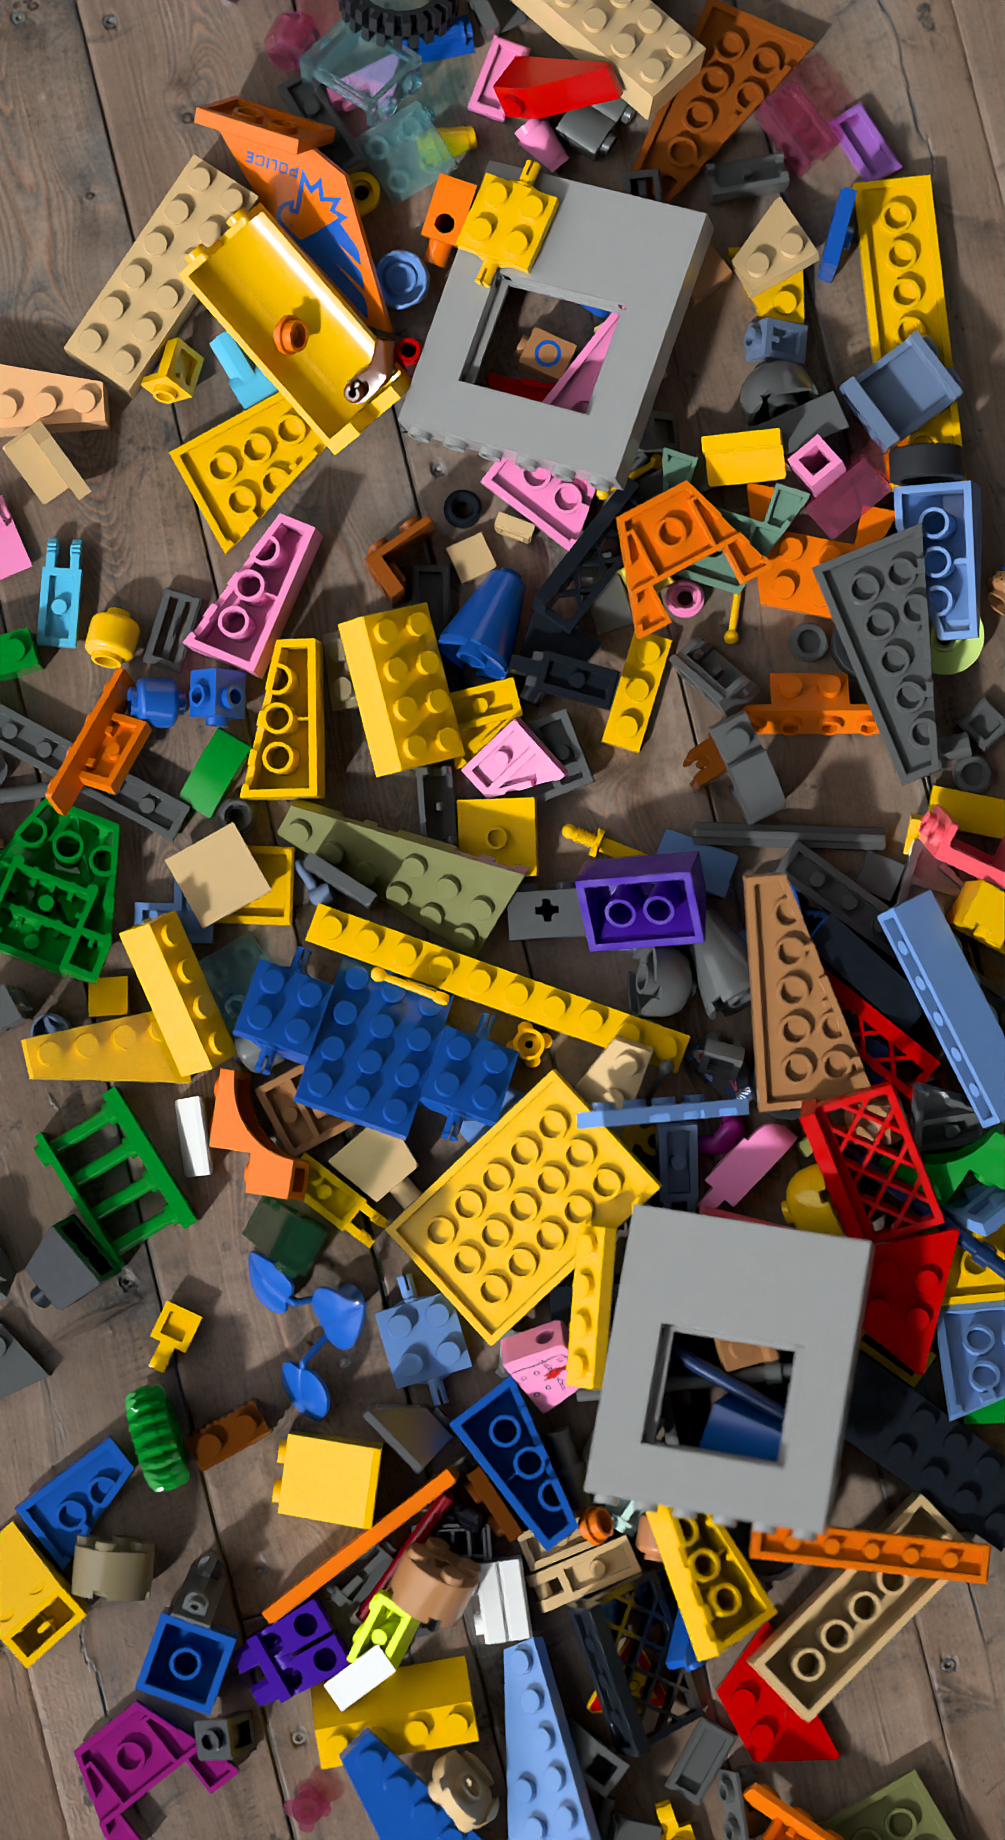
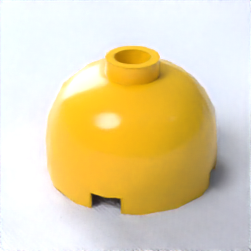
(810, 1204)

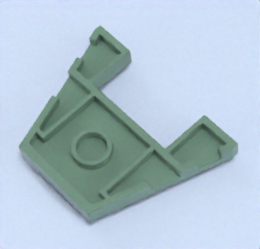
(763, 535)

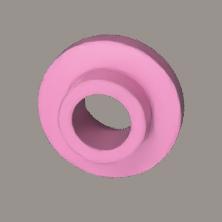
(690, 587)

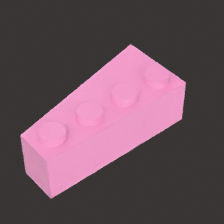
(258, 599)

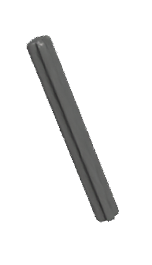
(785, 835)

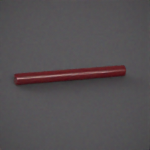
(418, 1535)

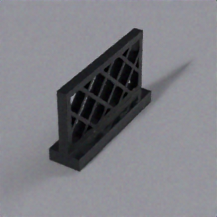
(614, 1681)

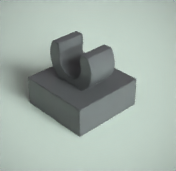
(722, 1058)

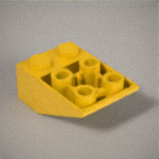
(33, 1598)

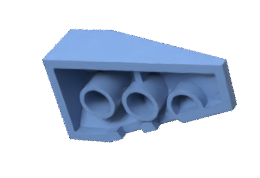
(951, 551)

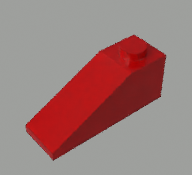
(554, 86)

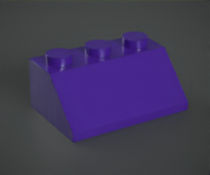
(643, 901)

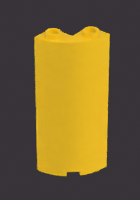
(255, 280)

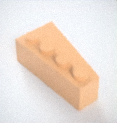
(54, 399)

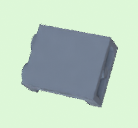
(901, 391)

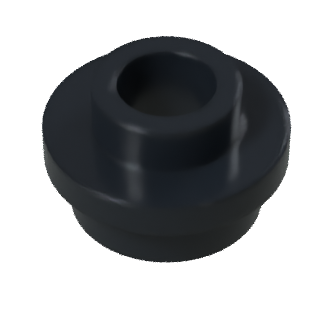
(459, 497)

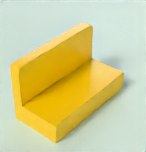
(744, 457)

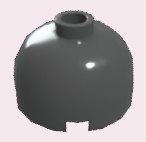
(775, 389)
(660, 983)

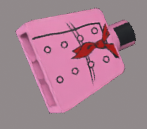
(539, 1363)

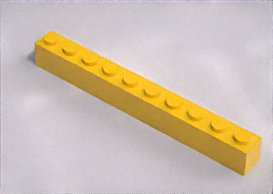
(490, 985)

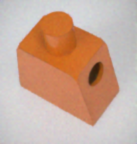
(450, 200)

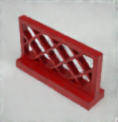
(839, 1177)

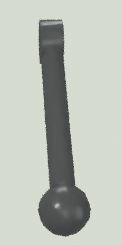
(666, 1068)

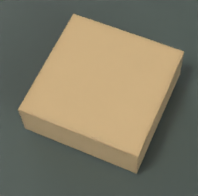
(514, 528)
(471, 558)

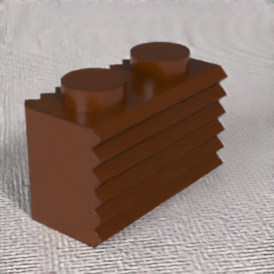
(229, 1434)

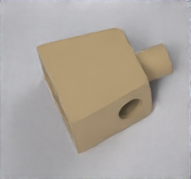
(379, 1166)

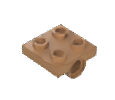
(295, 1123)

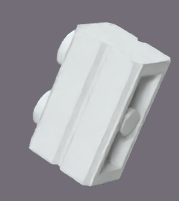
(502, 1601)

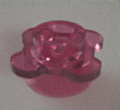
(309, 1796)

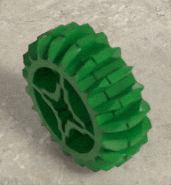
(157, 1437)

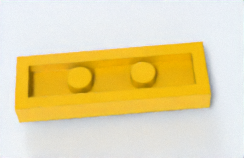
(636, 692)

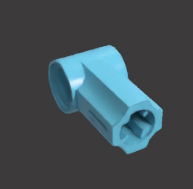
(245, 377)

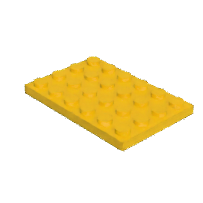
(510, 1209)

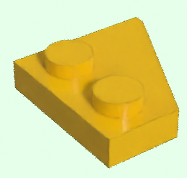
(483, 714)

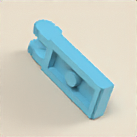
(60, 598)

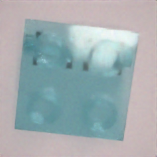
(406, 152)
(230, 975)

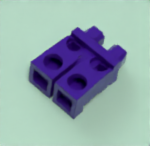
(280, 1655)

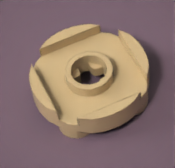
(463, 1790)

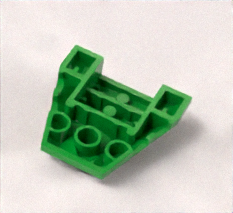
(59, 892)

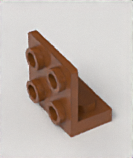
(382, 554)

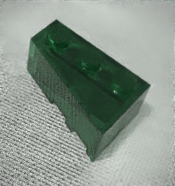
(286, 1236)

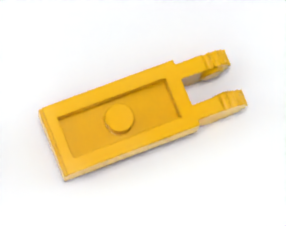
(338, 1201)

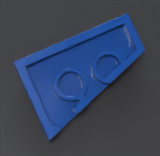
(75, 1498)

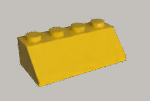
(409, 1711)

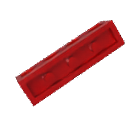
(888, 1032)

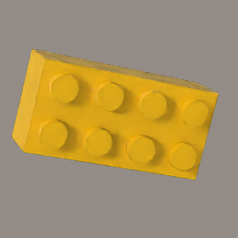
(401, 689)

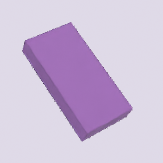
(864, 144)

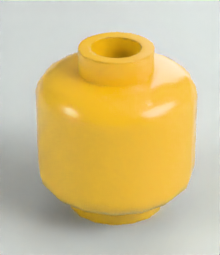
(112, 638)

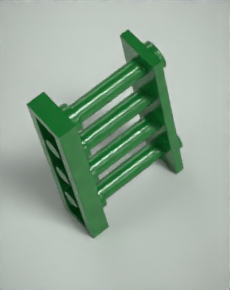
(133, 1145)

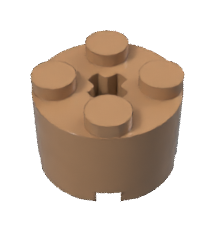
(434, 1582)

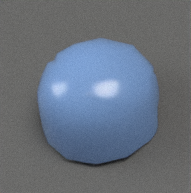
(402, 279)

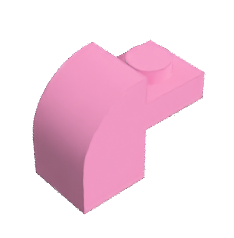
(815, 465)

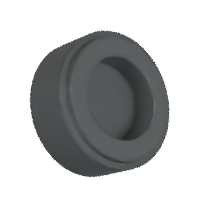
(808, 642)
(972, 774)

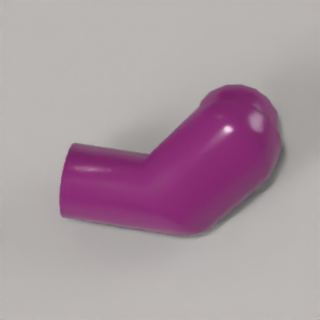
(724, 1138)

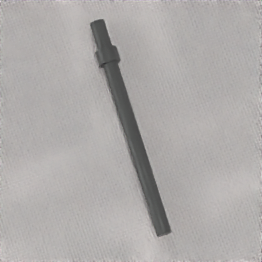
(771, 1372)

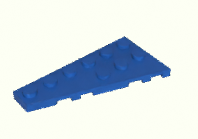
(395, 1794)

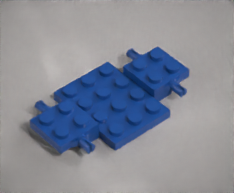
(374, 1048)

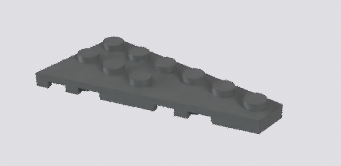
(884, 626)

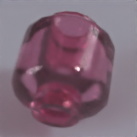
(290, 38)

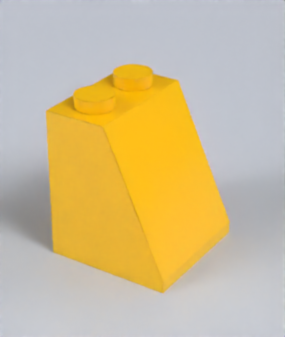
(328, 1478)

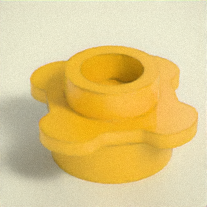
(540, 1042)

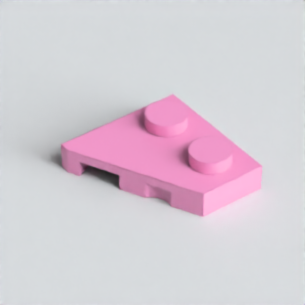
(513, 762)

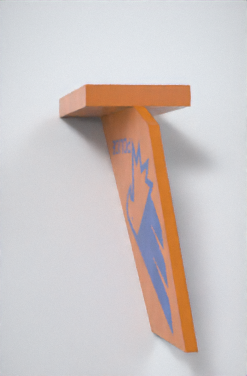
(303, 194)

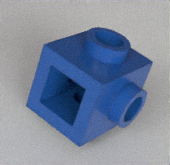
(217, 695)

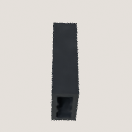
(862, 969)

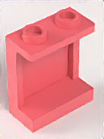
(937, 835)

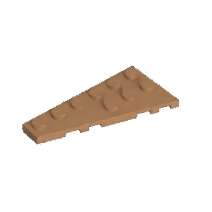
(796, 1020)

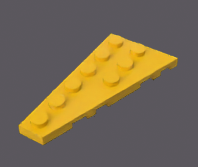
(247, 466)

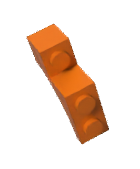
(237, 1128)

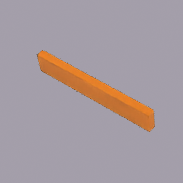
(361, 1543)
(878, 1553)

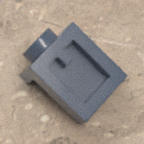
(775, 341)

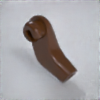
(375, 375)

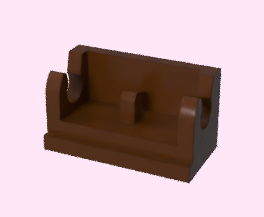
(706, 756)

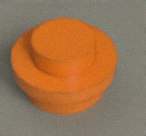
(290, 335)
(595, 1524)

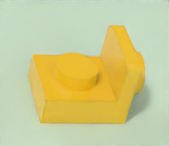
(176, 373)

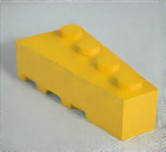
(291, 727)
(980, 914)
(710, 1581)

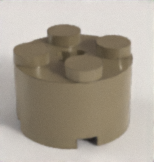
(113, 1568)

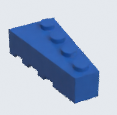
(512, 1455)

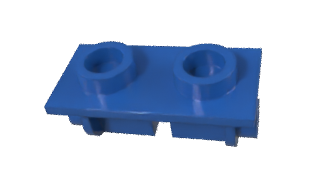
(455, 43)

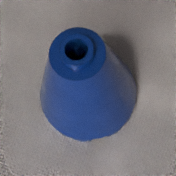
(486, 626)

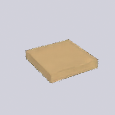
(218, 875)

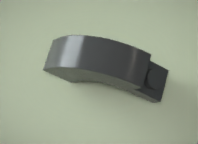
(749, 767)

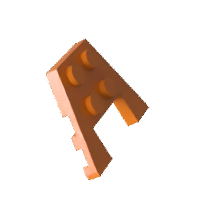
(669, 536)
(791, 581)

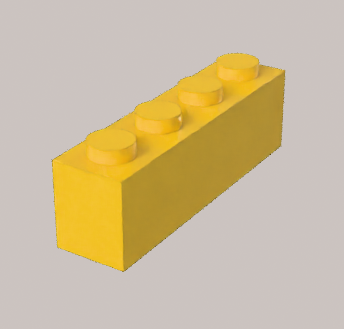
(178, 993)

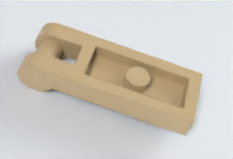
(584, 1572)

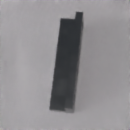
(578, 558)

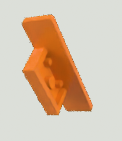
(810, 706)
(102, 749)
(787, 1821)

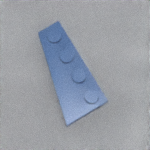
(662, 1110)

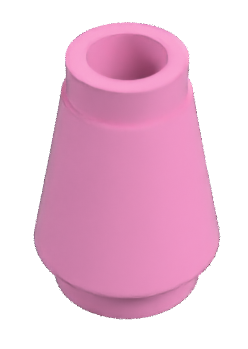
(542, 143)

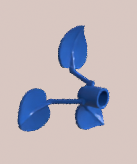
(340, 1313)

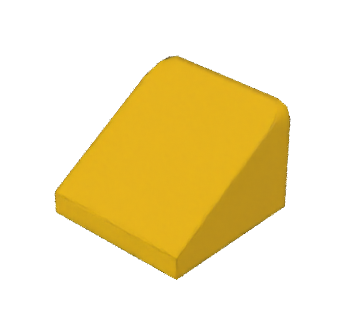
(109, 997)

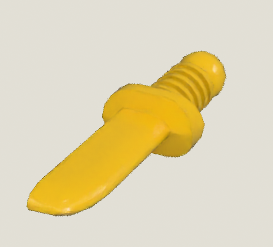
(598, 842)

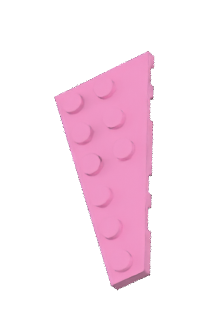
(544, 500)

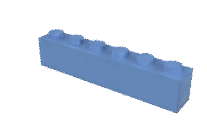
(951, 1000)

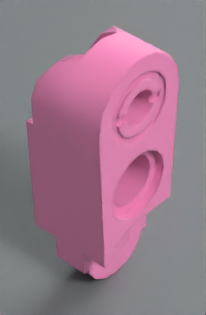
(746, 1164)

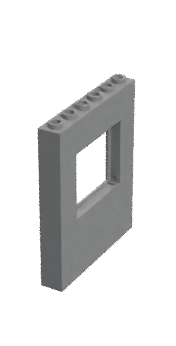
(597, 253)
(745, 1288)

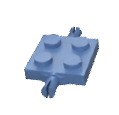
(422, 1340)

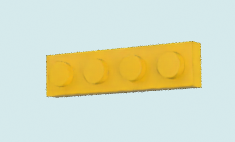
(591, 1306)

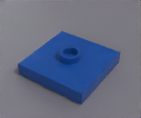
(838, 236)

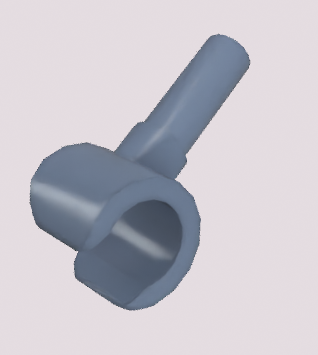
(320, 894)

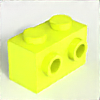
(386, 1627)

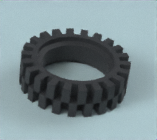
(399, 25)

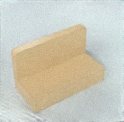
(44, 464)

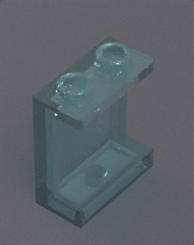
(362, 71)

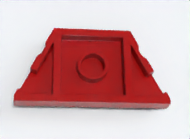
(908, 1293)
(765, 1720)

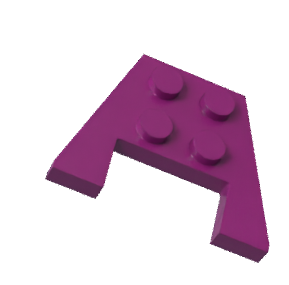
(132, 1758)

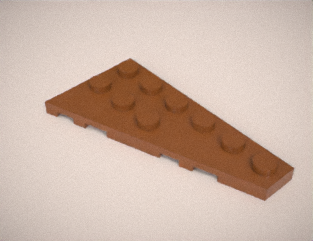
(739, 70)

